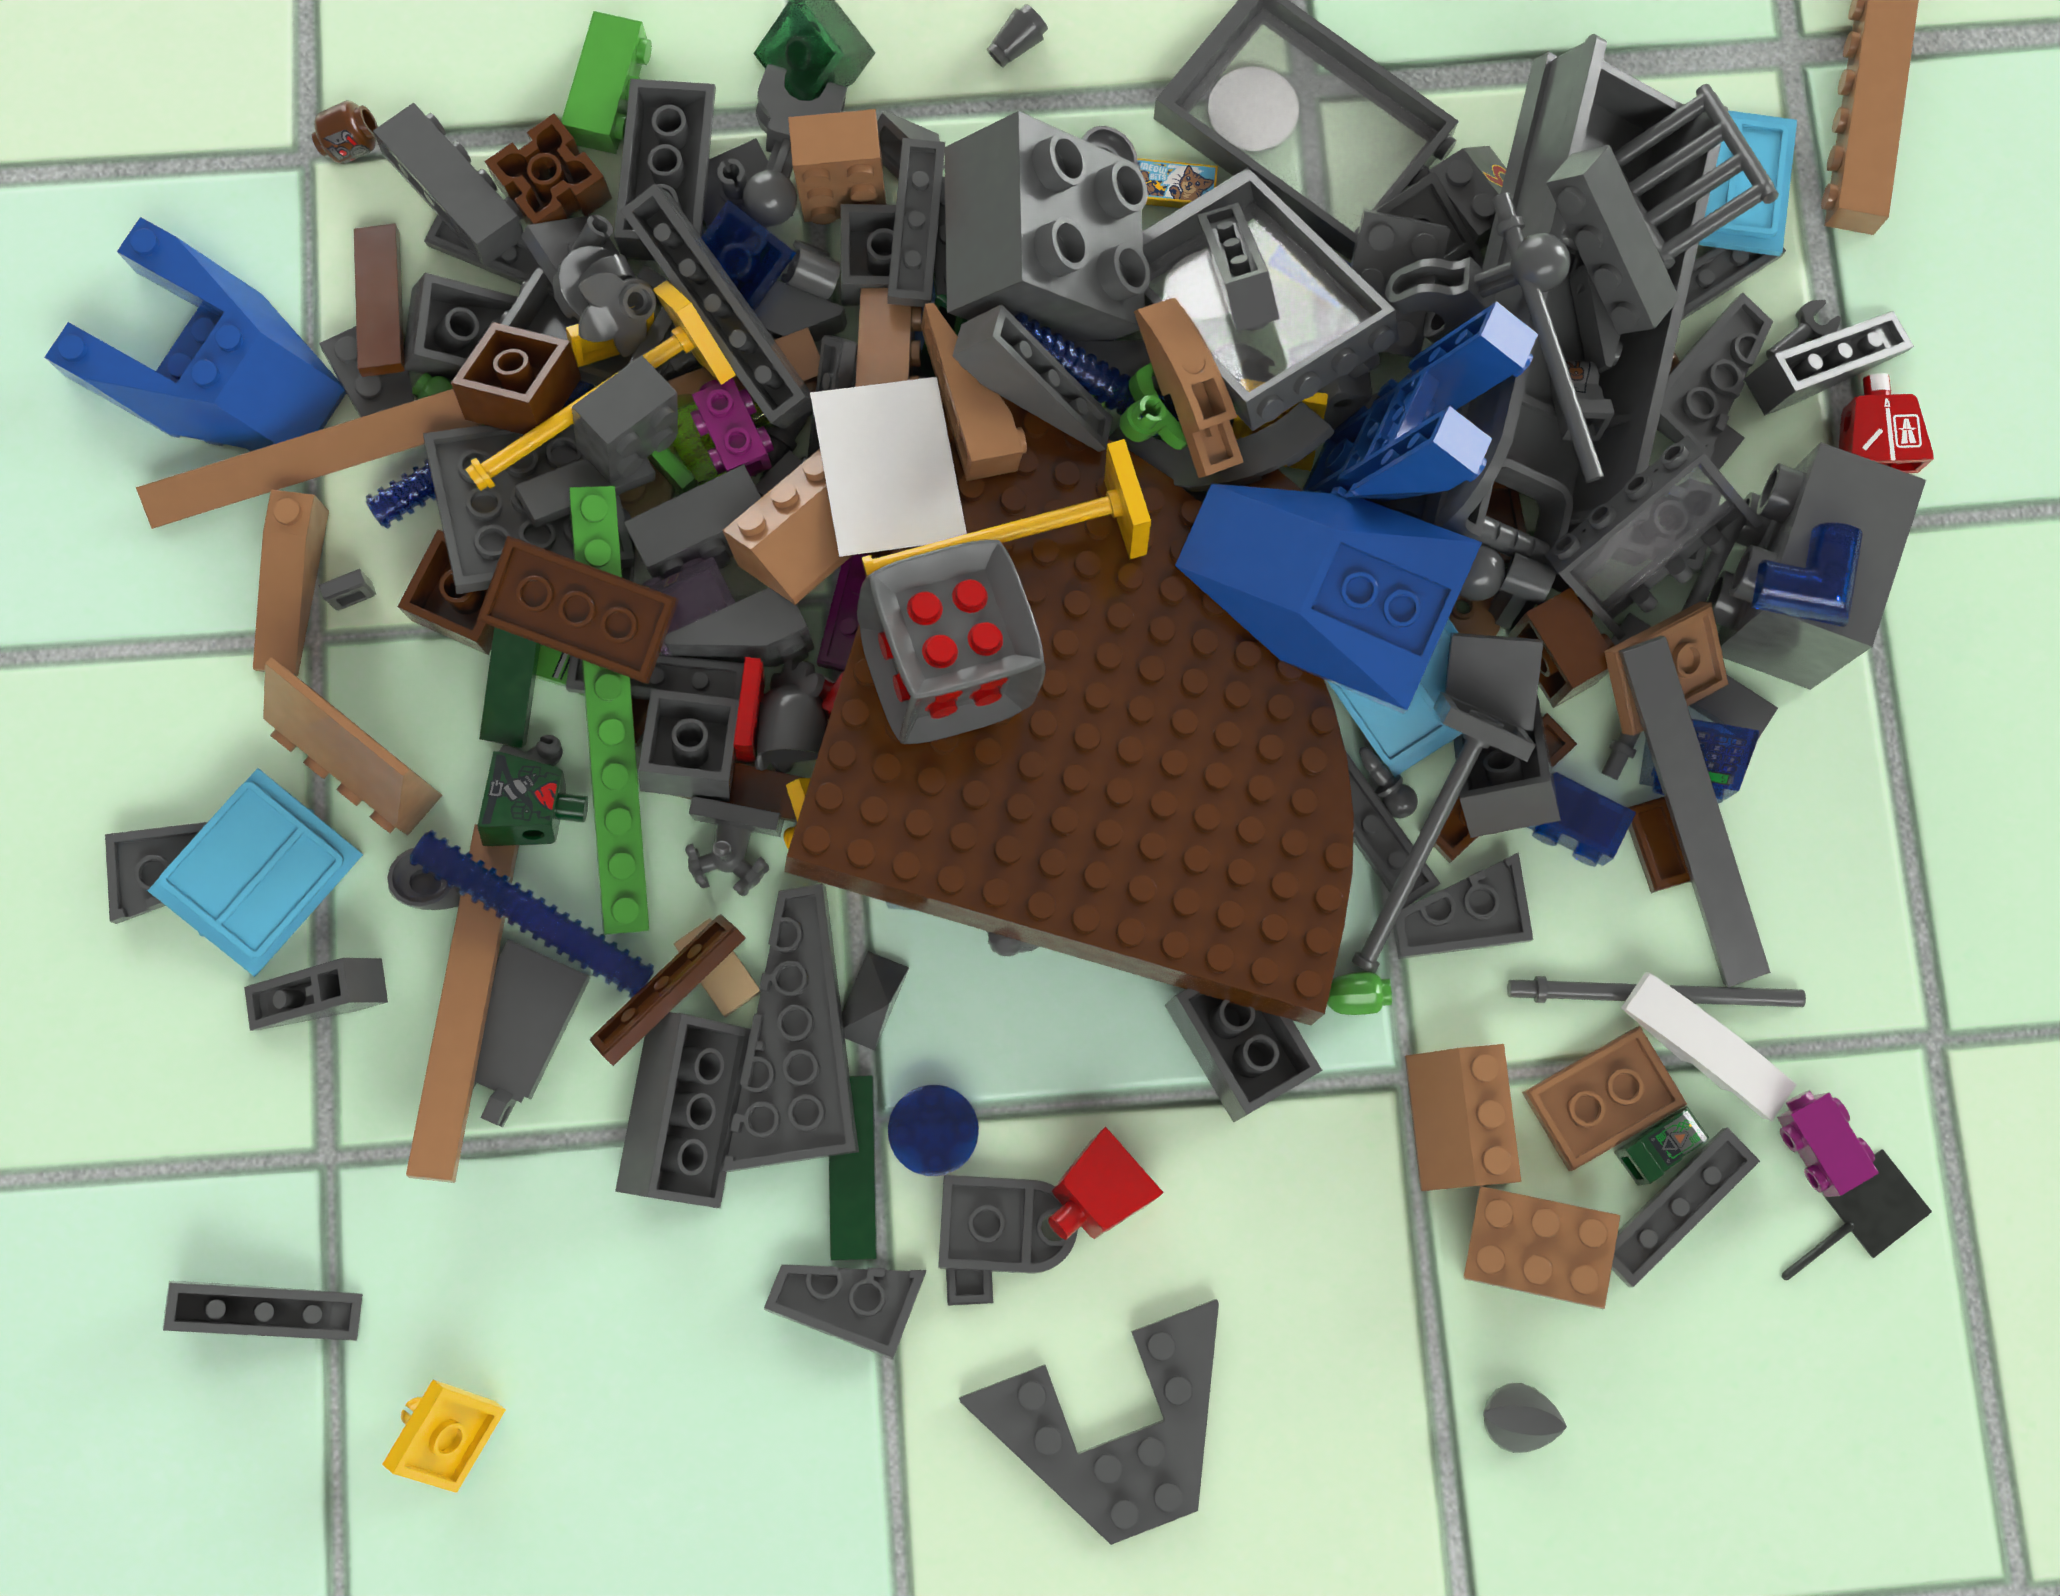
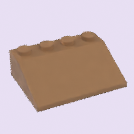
(344, 751)

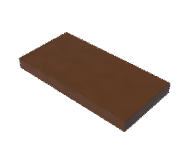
(578, 609)

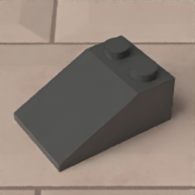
(448, 323)
(754, 627)
(1508, 791)

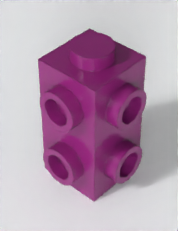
(727, 419)
(1826, 1143)

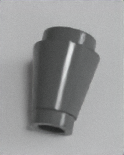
(1018, 35)

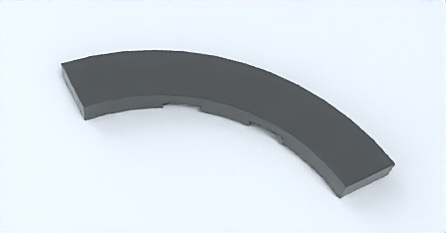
(1262, 452)

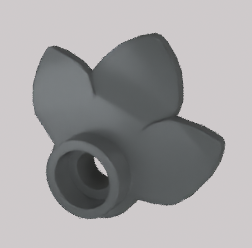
(609, 313)

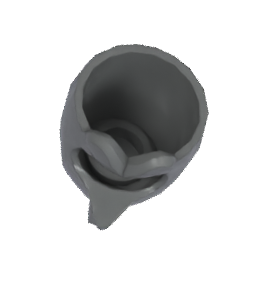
(791, 718)

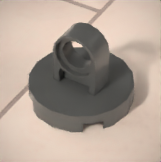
(578, 266)

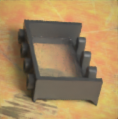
(1649, 533)

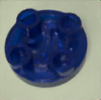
(933, 1130)

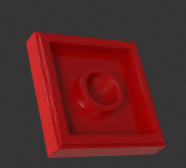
(747, 718)

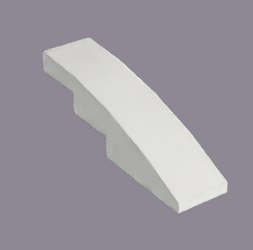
(1708, 1045)

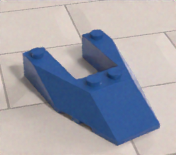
(232, 372)
(1412, 434)

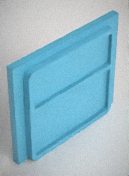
(1762, 226)
(1411, 736)
(255, 872)

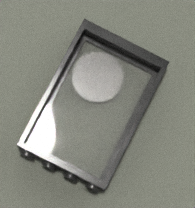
(1304, 116)
(1324, 306)

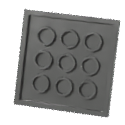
(480, 521)

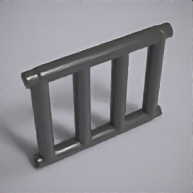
(1742, 160)

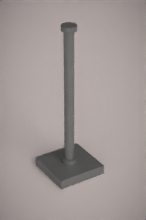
(1480, 731)

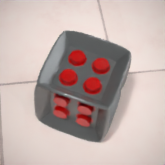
(950, 641)

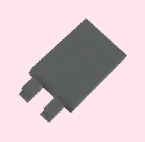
(524, 1025)

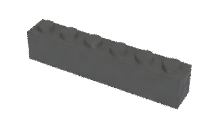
(720, 305)

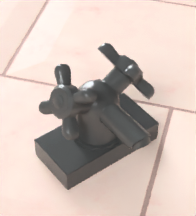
(731, 841)

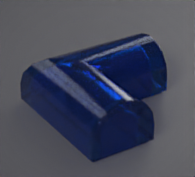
(1821, 589)

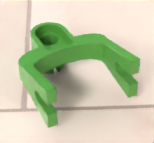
(1156, 416)

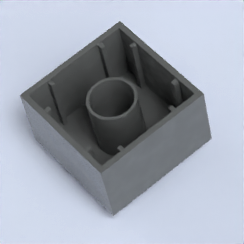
(1045, 230)
(1821, 489)

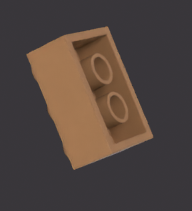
(836, 162)
(1542, 1247)

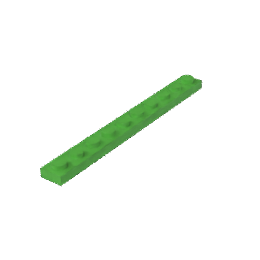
(610, 735)

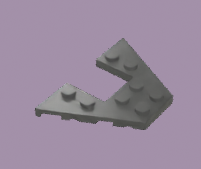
(1134, 1477)

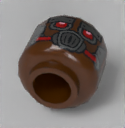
(344, 132)

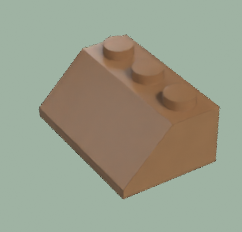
(789, 534)
(1462, 1118)

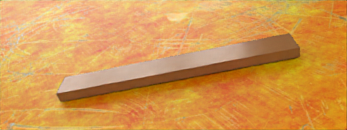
(300, 459)
(459, 1028)

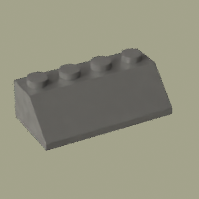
(668, 146)
(683, 1110)

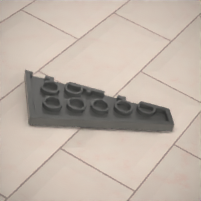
(796, 1063)

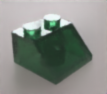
(815, 47)

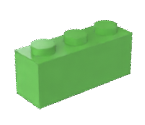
(601, 85)

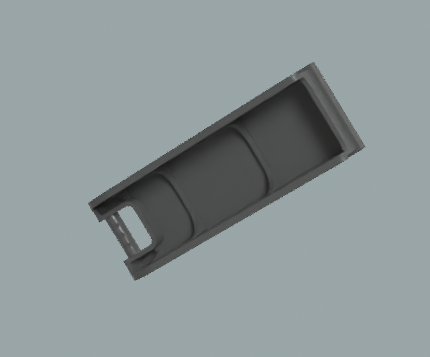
(1566, 109)

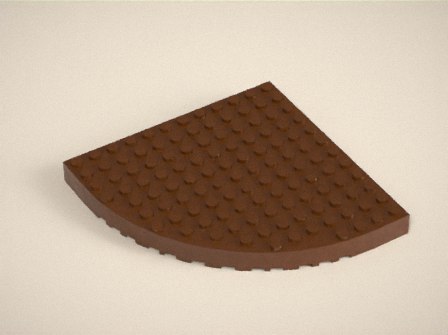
(1156, 801)

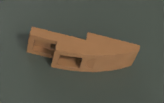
(1194, 382)

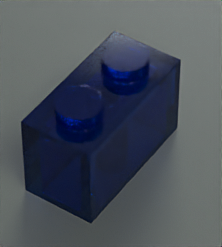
(1588, 824)

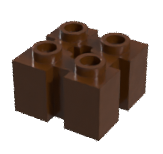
(549, 175)

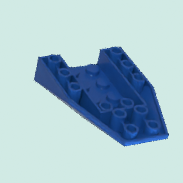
(1330, 582)

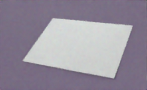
(888, 466)

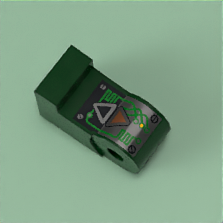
(1661, 1146)

